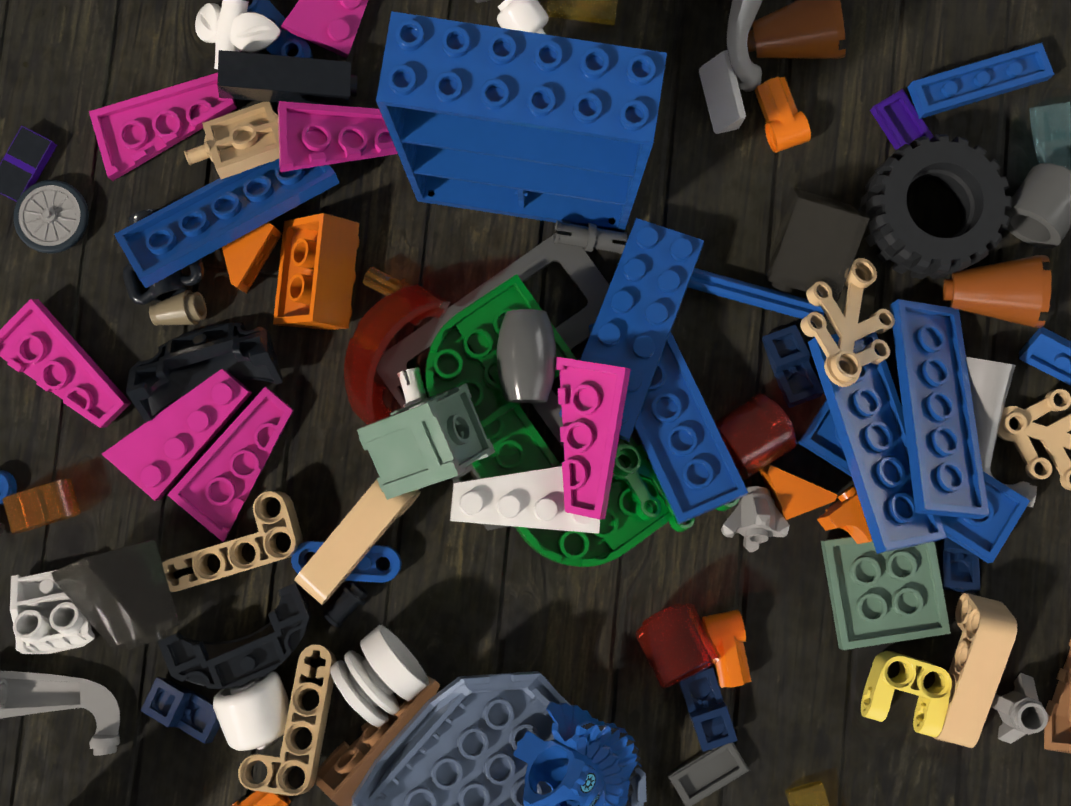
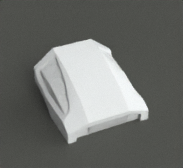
(45, 616)

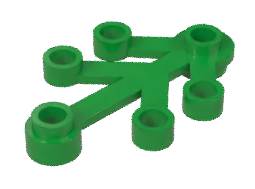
(632, 475)

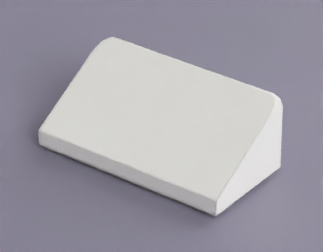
(722, 94)

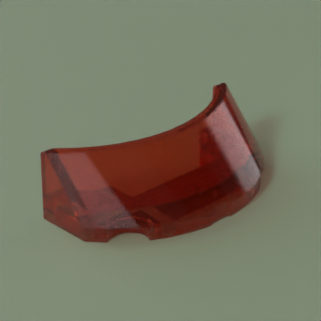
(373, 337)

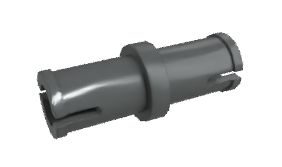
(589, 237)

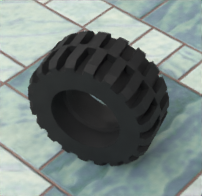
(970, 180)

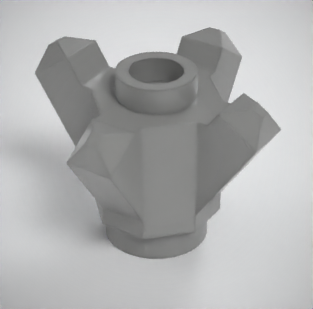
(756, 519)
(1020, 710)

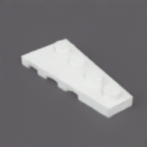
(518, 500)

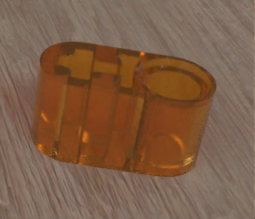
(41, 506)

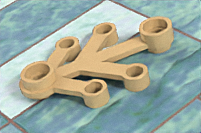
(842, 364)
(1053, 436)

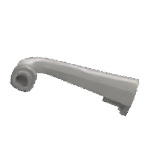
(739, 23)
(989, 391)
(39, 693)

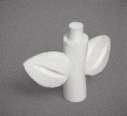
(235, 28)

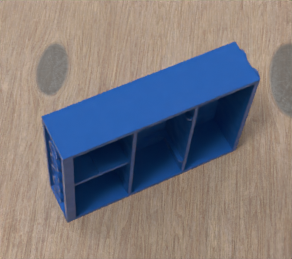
(519, 119)

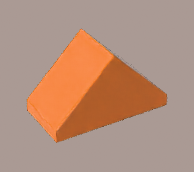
(248, 255)
(794, 495)

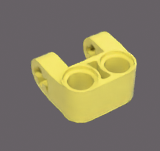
(932, 702)

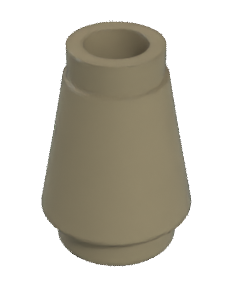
(181, 309)

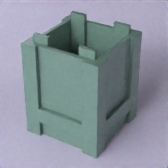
(426, 442)

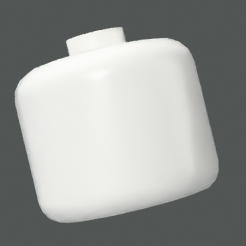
(253, 713)

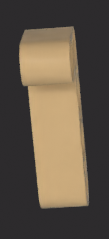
(352, 541)
(231, 551)
(977, 666)
(297, 718)

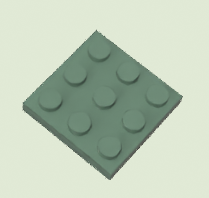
(884, 594)

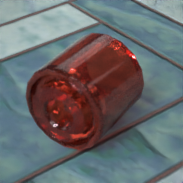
(756, 434)
(677, 644)

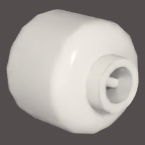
(522, 16)

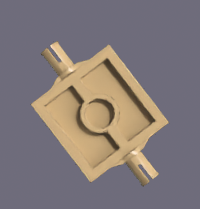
(239, 140)

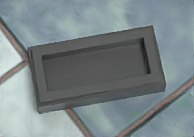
(707, 773)

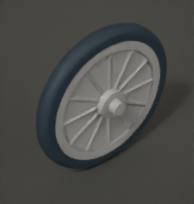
(51, 216)

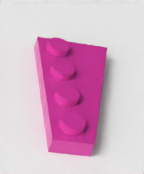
(327, 23)
(153, 122)
(329, 135)
(49, 355)
(591, 419)
(169, 443)
(229, 469)

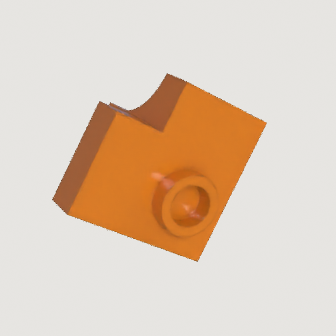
(848, 516)

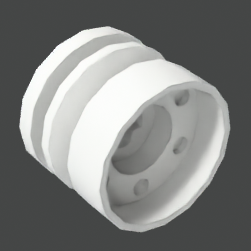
(371, 682)

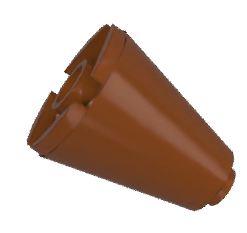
(800, 31)
(1003, 290)

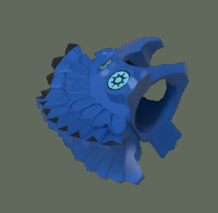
(582, 765)

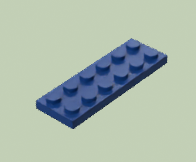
(217, 217)
(642, 309)
(938, 411)
(685, 441)
(876, 452)
(979, 536)

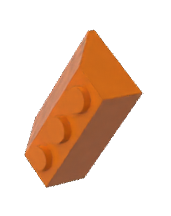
(316, 272)

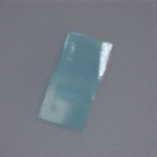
(1052, 133)

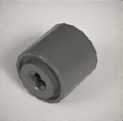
(1042, 206)

